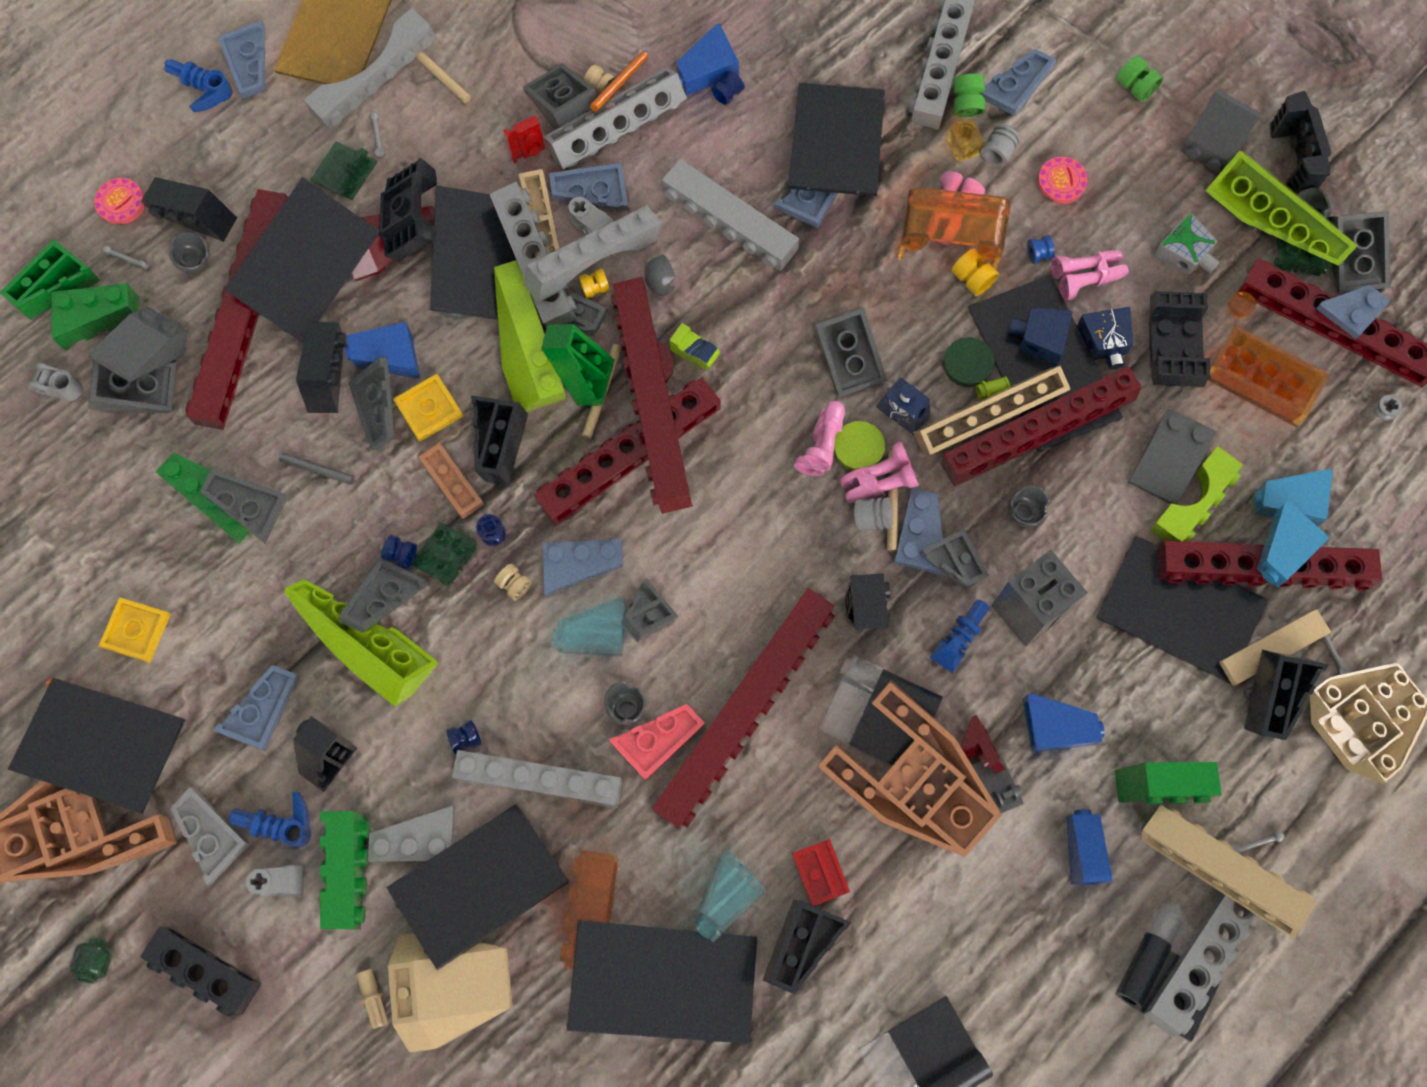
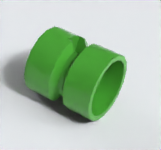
(1131, 76)
(969, 91)

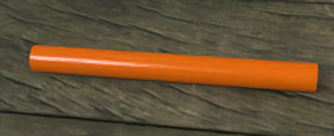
(616, 84)

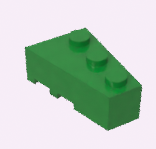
(48, 272)
(88, 311)
(579, 363)
(1168, 782)

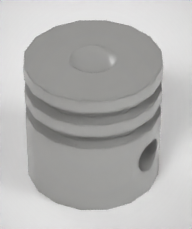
(1000, 145)
(873, 514)

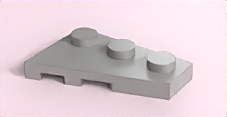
(208, 833)
(414, 839)

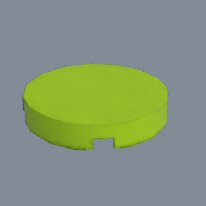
(859, 445)

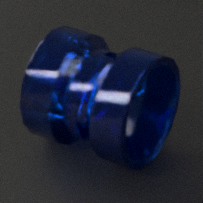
(727, 88)
(490, 535)
(399, 551)
(457, 739)

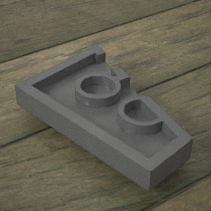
(373, 403)
(245, 502)
(380, 594)

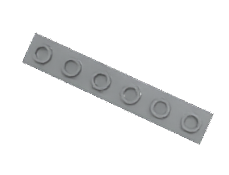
(621, 105)
(930, 112)
(507, 202)
(1162, 1007)

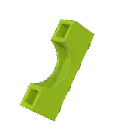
(1214, 475)

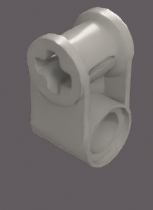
(586, 216)
(52, 382)
(281, 881)

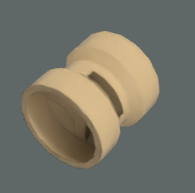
(598, 79)
(512, 581)

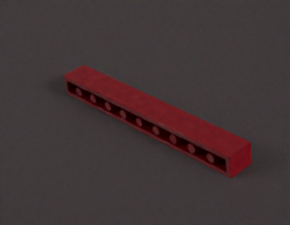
(232, 330)
(652, 397)
(743, 709)

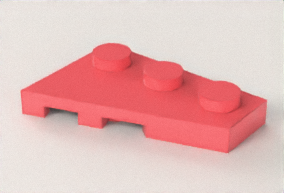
(657, 741)

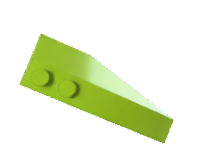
(1273, 207)
(521, 335)
(378, 656)

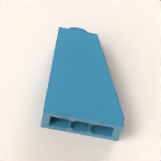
(1306, 491)
(1289, 544)

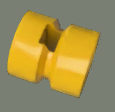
(976, 274)

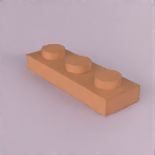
(451, 480)

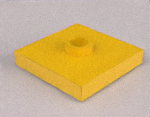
(428, 407)
(134, 630)

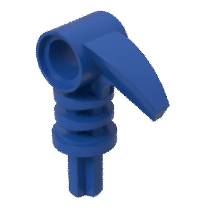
(212, 82)
(949, 653)
(276, 828)

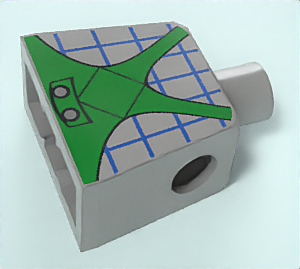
(1188, 247)

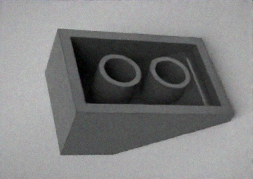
(561, 95)
(1220, 131)
(1371, 258)
(140, 344)
(849, 351)
(143, 395)
(1172, 456)

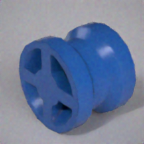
(1040, 249)

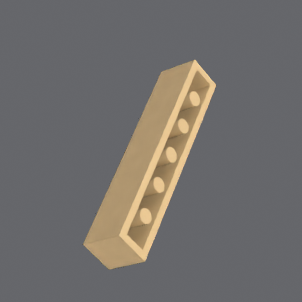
(991, 410)
(1228, 871)

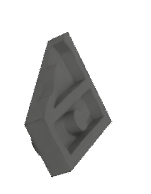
(588, 314)
(956, 559)
(647, 612)

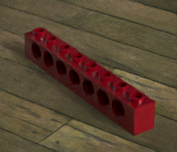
(1304, 313)
(1041, 426)
(602, 478)
(1171, 555)

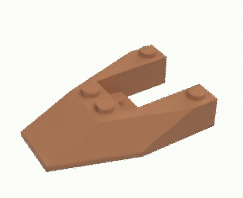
(927, 789)
(63, 835)

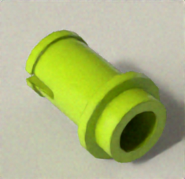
(986, 389)

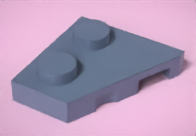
(1354, 309)

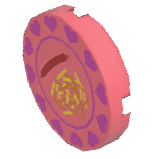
(1062, 180)
(119, 201)

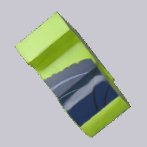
(693, 347)

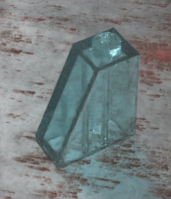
(593, 631)
(726, 897)

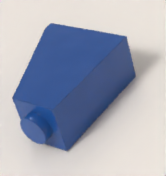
(707, 61)
(388, 342)
(1059, 725)
(1087, 849)

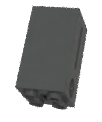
(1038, 598)

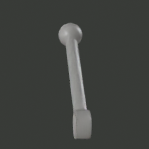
(379, 152)
(107, 250)
(1342, 670)
(1277, 836)

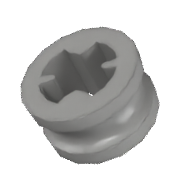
(1380, 409)

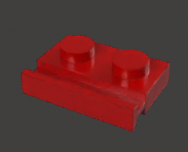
(525, 139)
(820, 872)

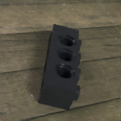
(240, 985)

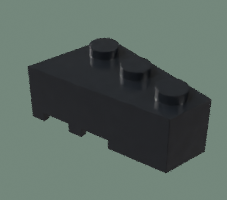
(321, 367)
(867, 601)
(1280, 692)
(320, 752)
(802, 944)

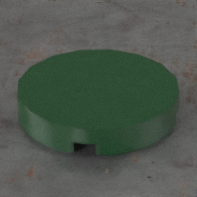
(968, 361)

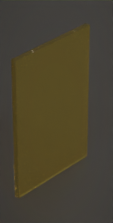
(331, 39)

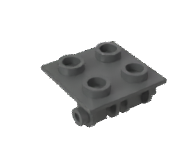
(1000, 786)

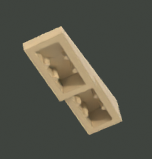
(536, 186)
(1284, 640)

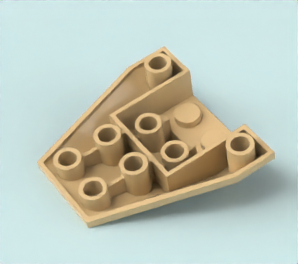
(1370, 719)
(444, 1004)

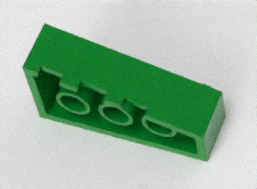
(188, 480)
(343, 870)

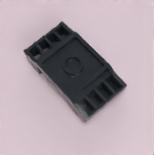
(1308, 138)
(401, 211)
(1178, 339)

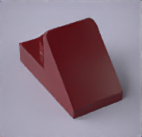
(979, 742)

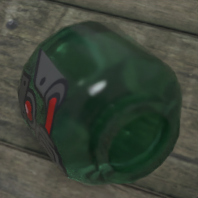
(91, 961)

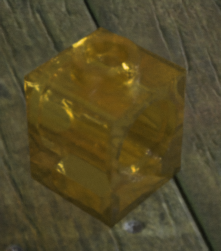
(963, 148)

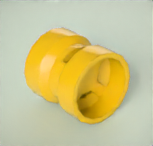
(588, 283)

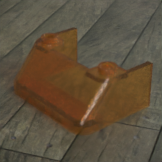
(955, 219)

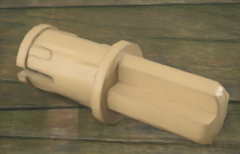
(372, 998)

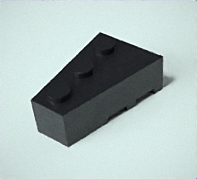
(189, 207)
(497, 437)

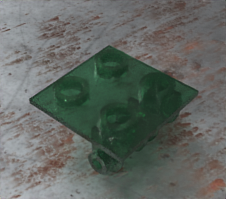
(344, 170)
(1294, 257)
(445, 553)

